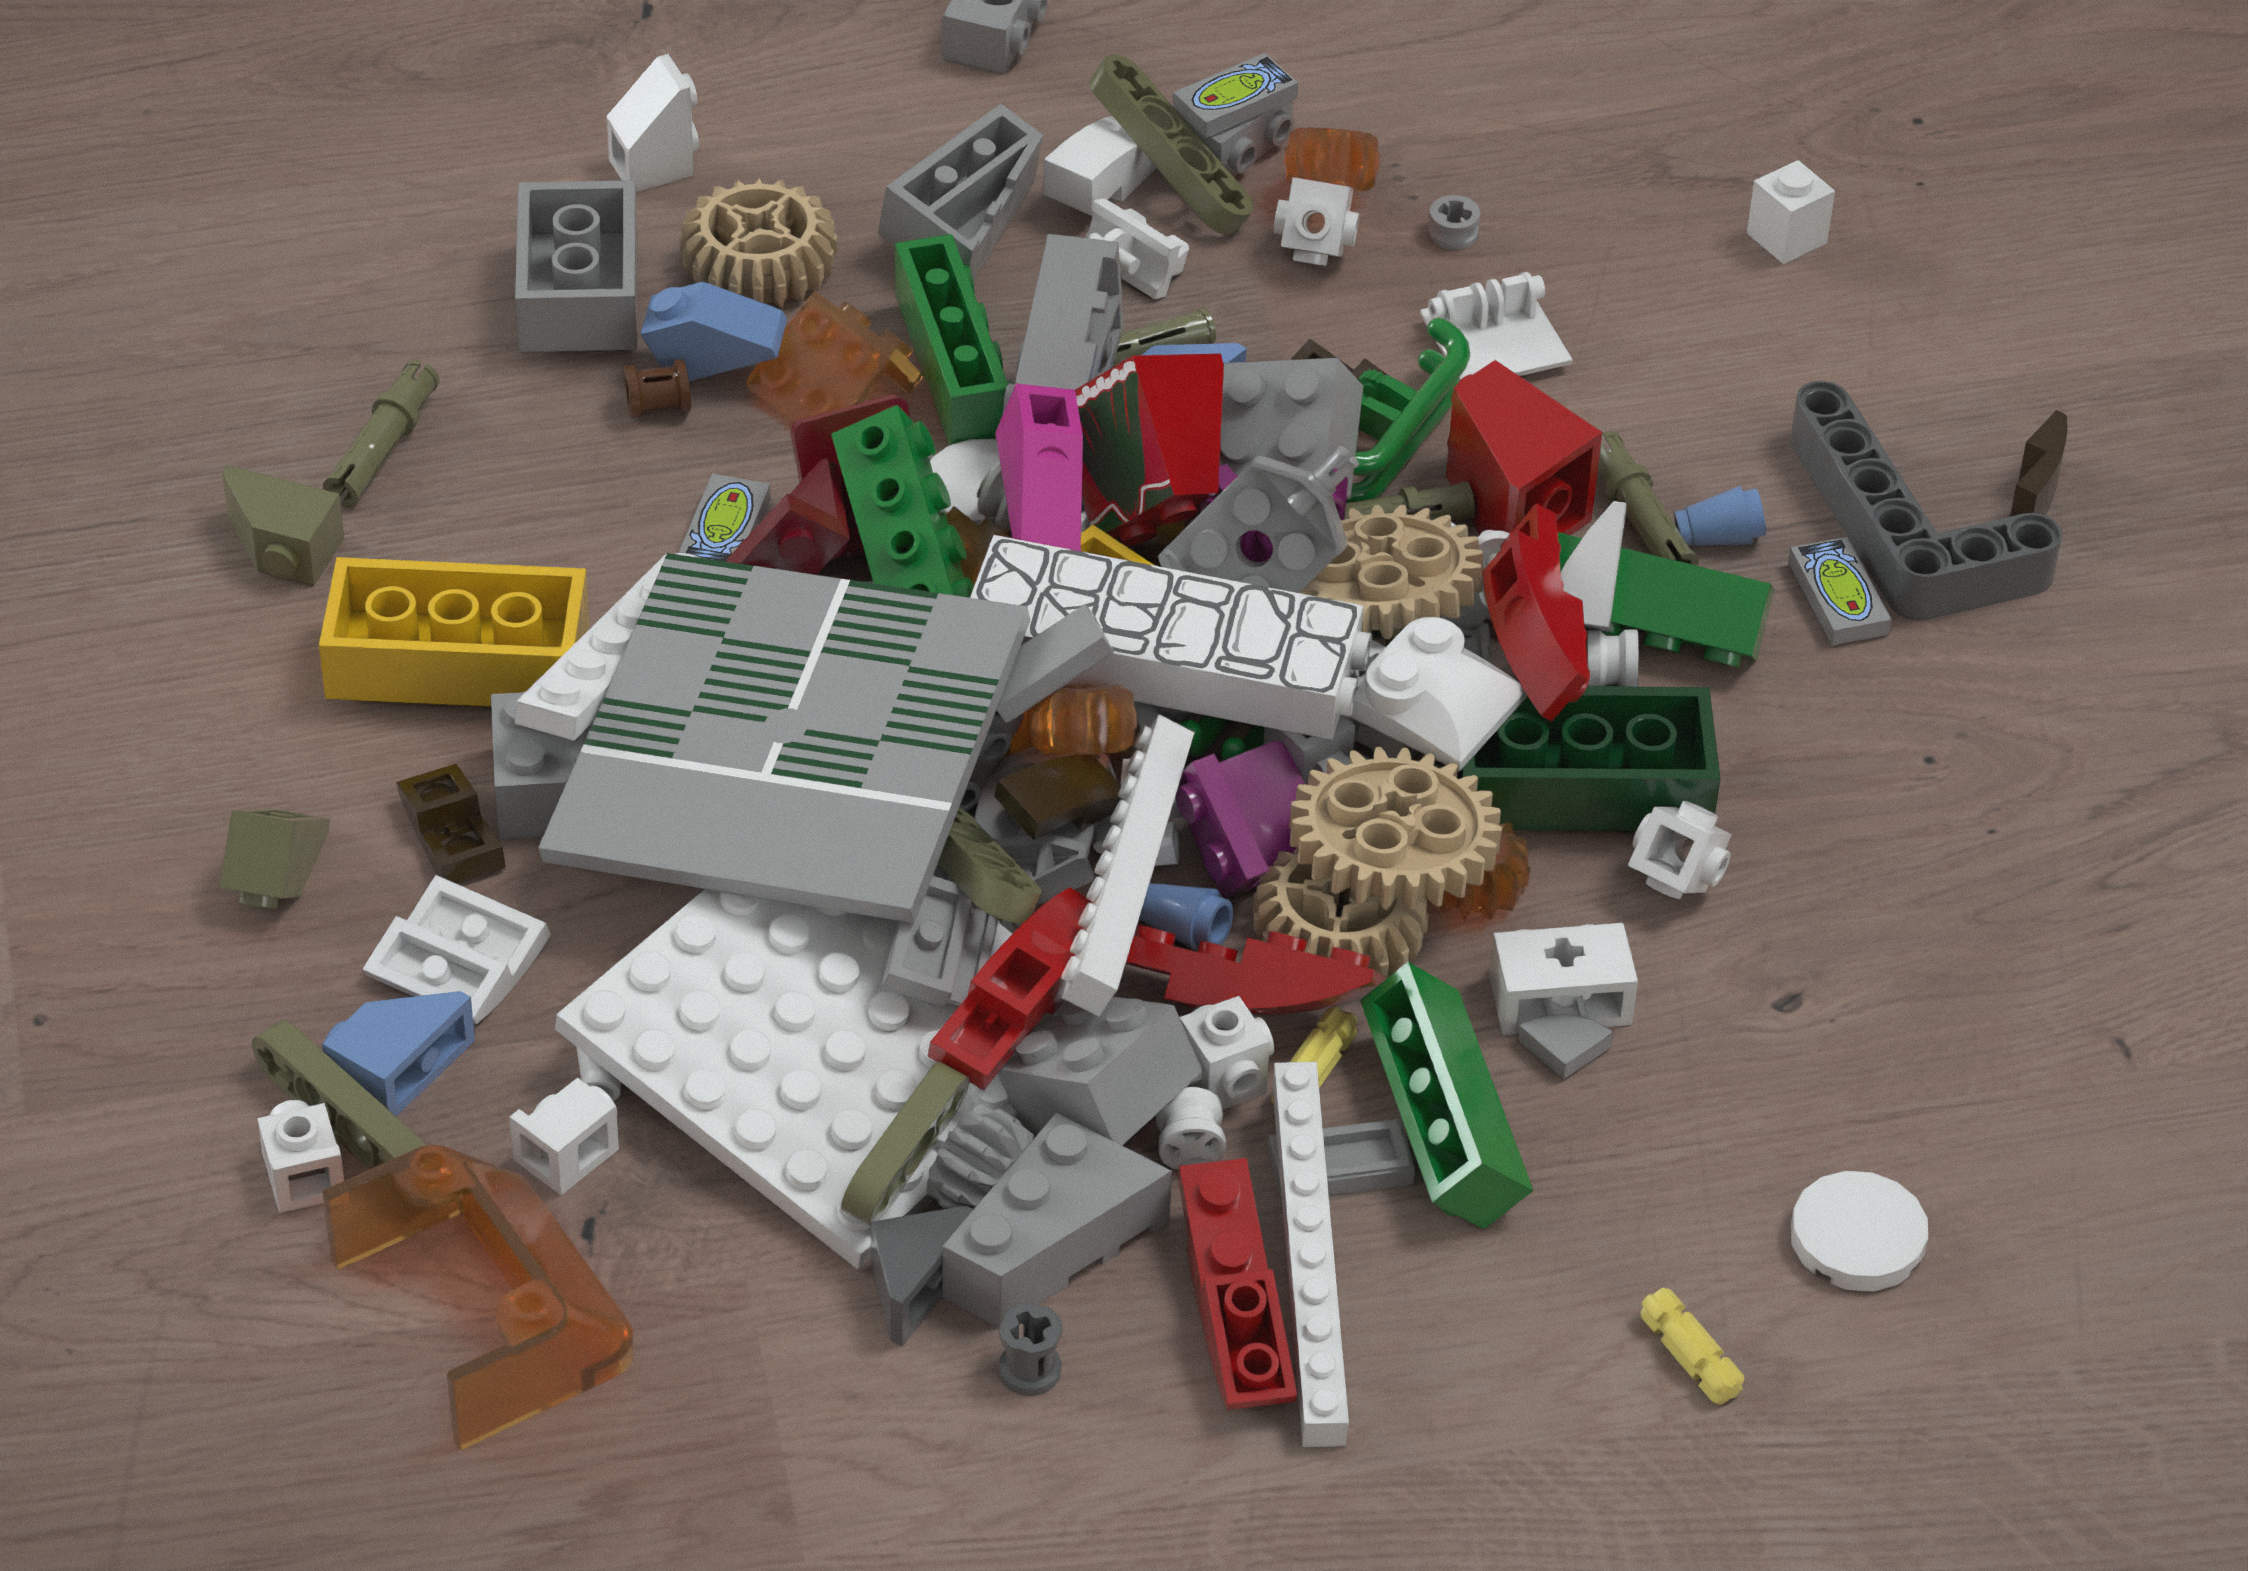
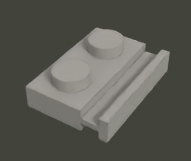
(942, 948)

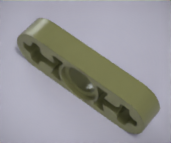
(905, 1143)

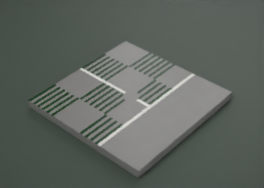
(787, 737)

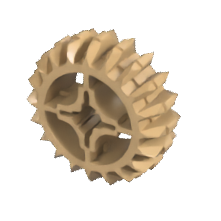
(759, 241)
(1307, 909)

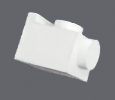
(566, 1135)
(297, 1141)

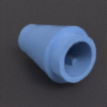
(1723, 519)
(1188, 912)

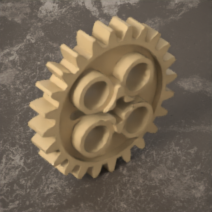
(1402, 568)
(1395, 828)

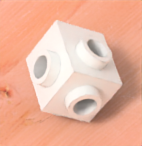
(1310, 198)
(1660, 854)
(1230, 1050)

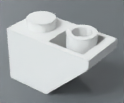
(653, 127)

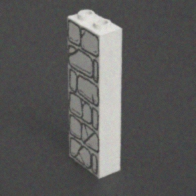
(1193, 636)

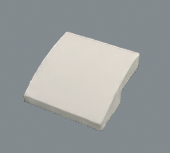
(458, 944)

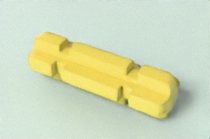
(1324, 1043)
(1692, 1346)

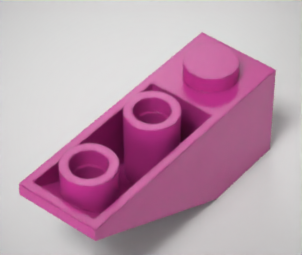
(1042, 465)

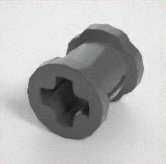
(1020, 1359)

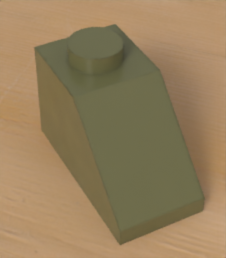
(283, 524)
(271, 854)

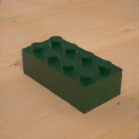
(1601, 759)

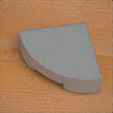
(1565, 1041)

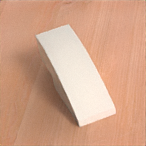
(1095, 165)
(1594, 567)

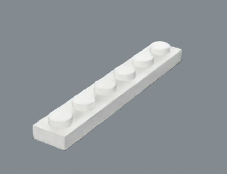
(575, 686)

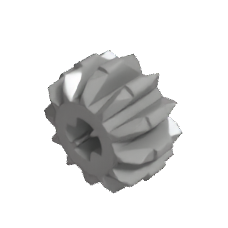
(976, 1156)

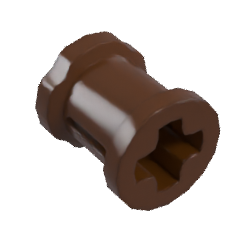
(657, 388)

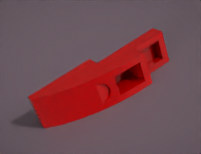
(1534, 617)
(1270, 980)
(1011, 992)
(1234, 1285)

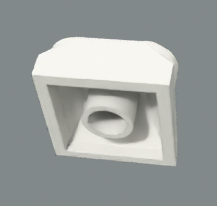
(1435, 693)

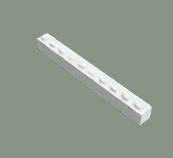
(1126, 865)
(1310, 1256)

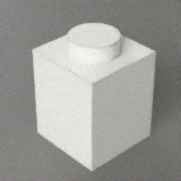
(1790, 212)

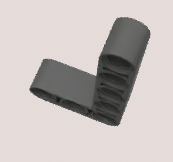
(1911, 563)

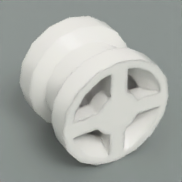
(1612, 658)
(1191, 1129)

